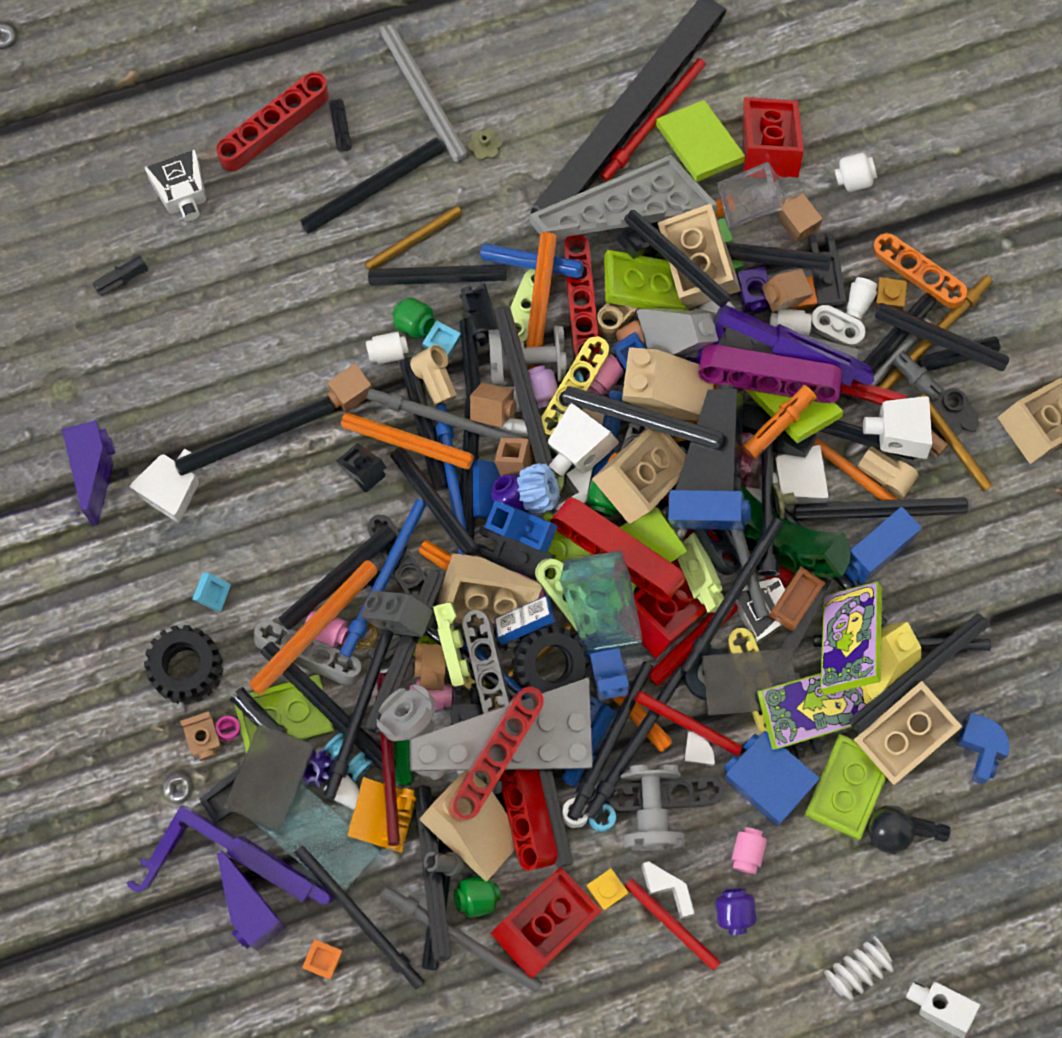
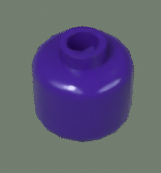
(506, 491)
(735, 911)

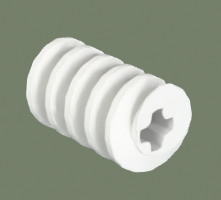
(860, 969)

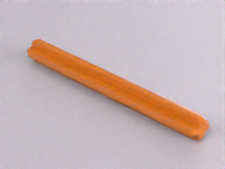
(313, 627)

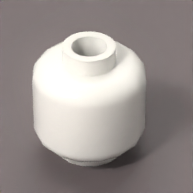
(856, 172)

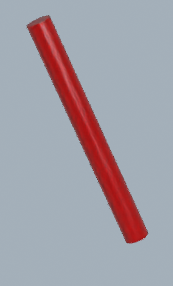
(688, 723)
(672, 924)

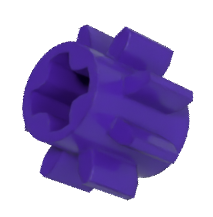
(318, 769)

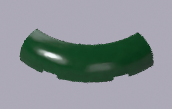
(797, 546)

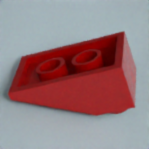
(772, 135)
(666, 623)
(545, 922)

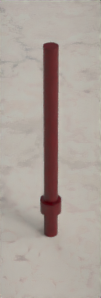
(389, 783)

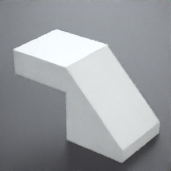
(579, 484)
(661, 881)

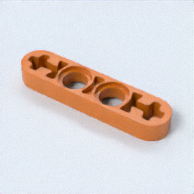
(922, 267)

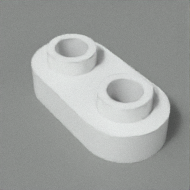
(838, 324)

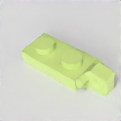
(701, 574)
(451, 642)

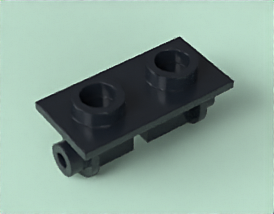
(481, 312)

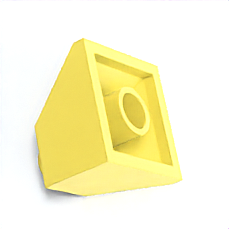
(898, 654)

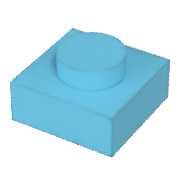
(442, 336)
(211, 591)

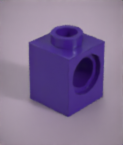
(752, 279)

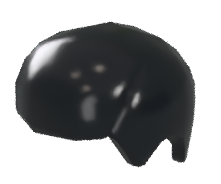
(891, 829)

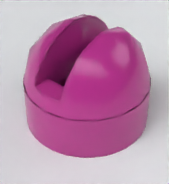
(226, 724)

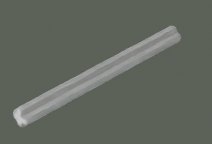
(424, 93)

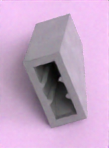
(676, 330)

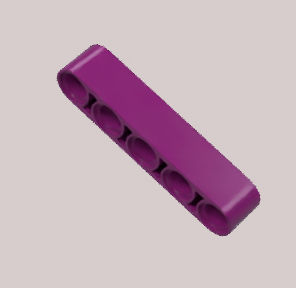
(769, 372)

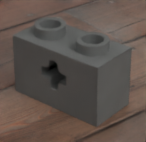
(396, 613)

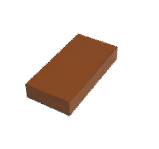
(796, 599)

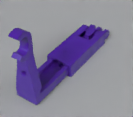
(789, 344)
(238, 848)

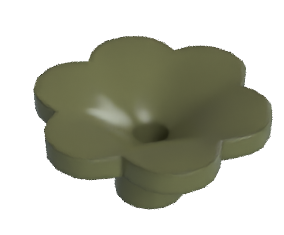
(484, 144)
(782, 500)

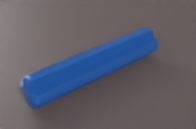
(598, 729)

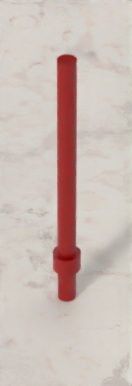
(622, 156)

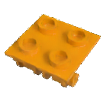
(370, 814)

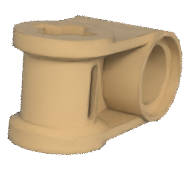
(619, 314)

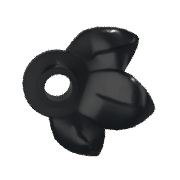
(956, 417)

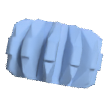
(538, 488)

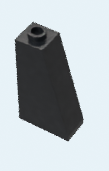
(716, 468)

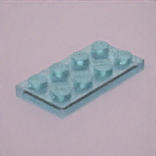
(325, 837)

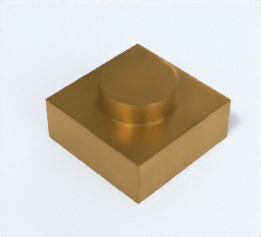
(891, 292)

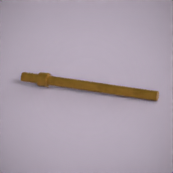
(972, 299)

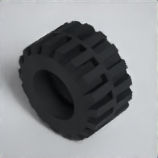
(537, 640)
(173, 643)

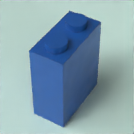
(708, 509)
(881, 546)
(769, 778)

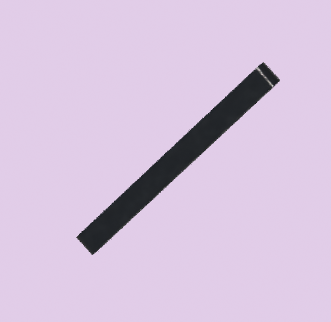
(634, 103)

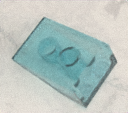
(601, 600)

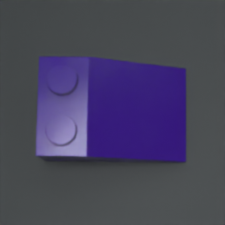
(91, 465)
(247, 909)

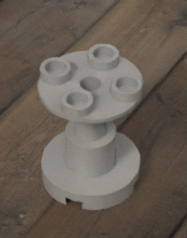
(532, 355)
(407, 717)
(652, 820)

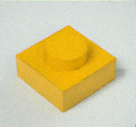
(607, 889)

